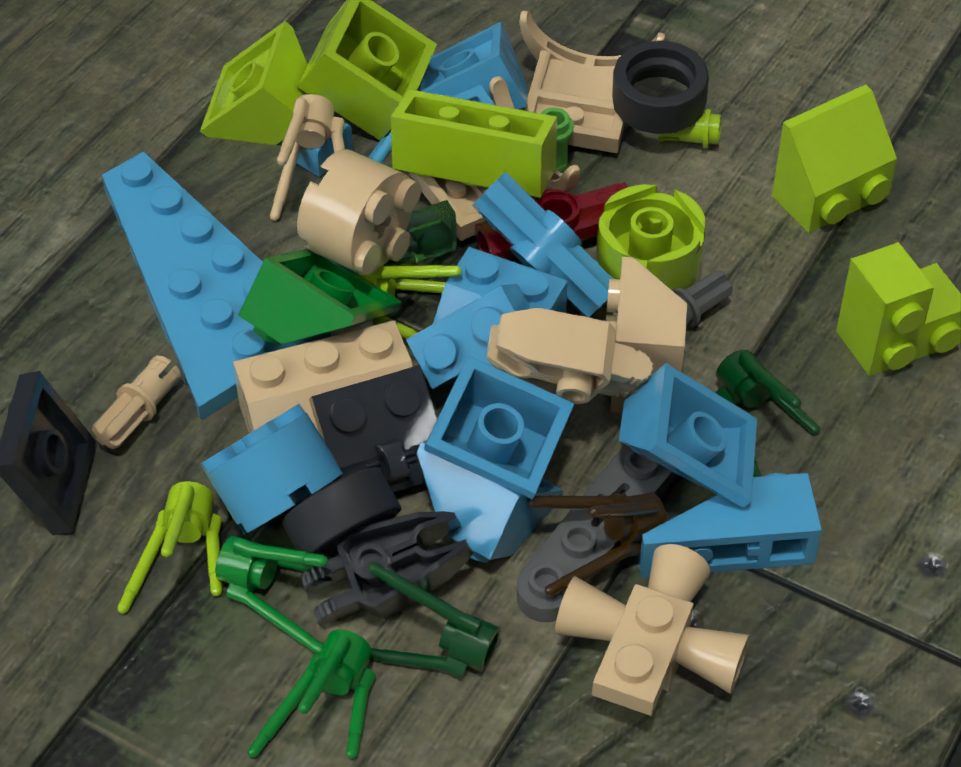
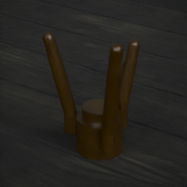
(624, 521)

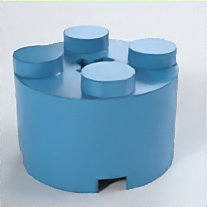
(271, 469)

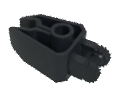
(399, 547)

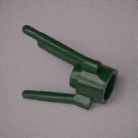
(749, 383)
(465, 637)

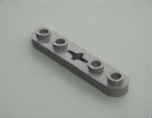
(579, 538)

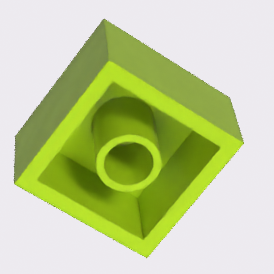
(367, 64)

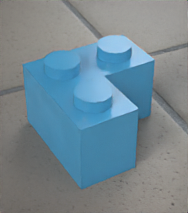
(447, 343)

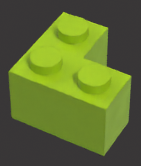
(897, 310)

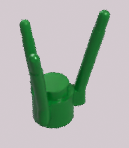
(253, 566)
(335, 669)

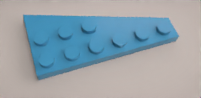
(193, 278)

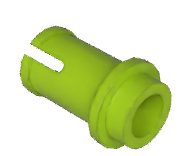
(704, 130)

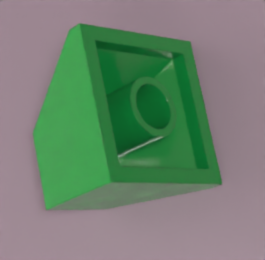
(308, 296)

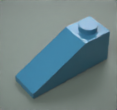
(770, 532)

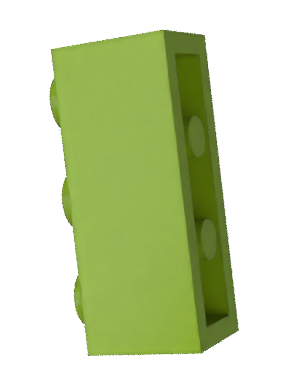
(473, 141)

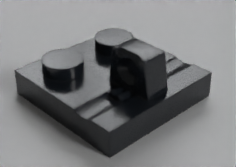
(378, 425)
(45, 453)

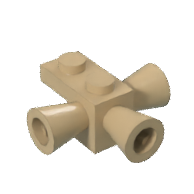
(652, 632)

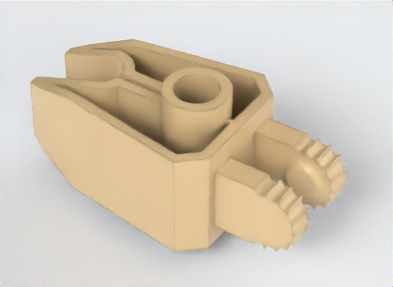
(566, 354)

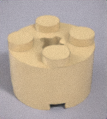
(358, 212)

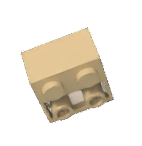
(647, 318)

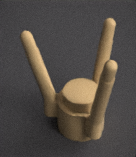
(310, 127)

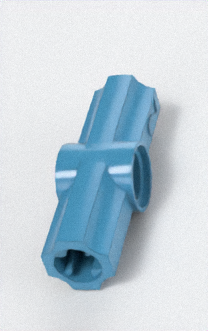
(544, 243)

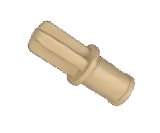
(135, 403)

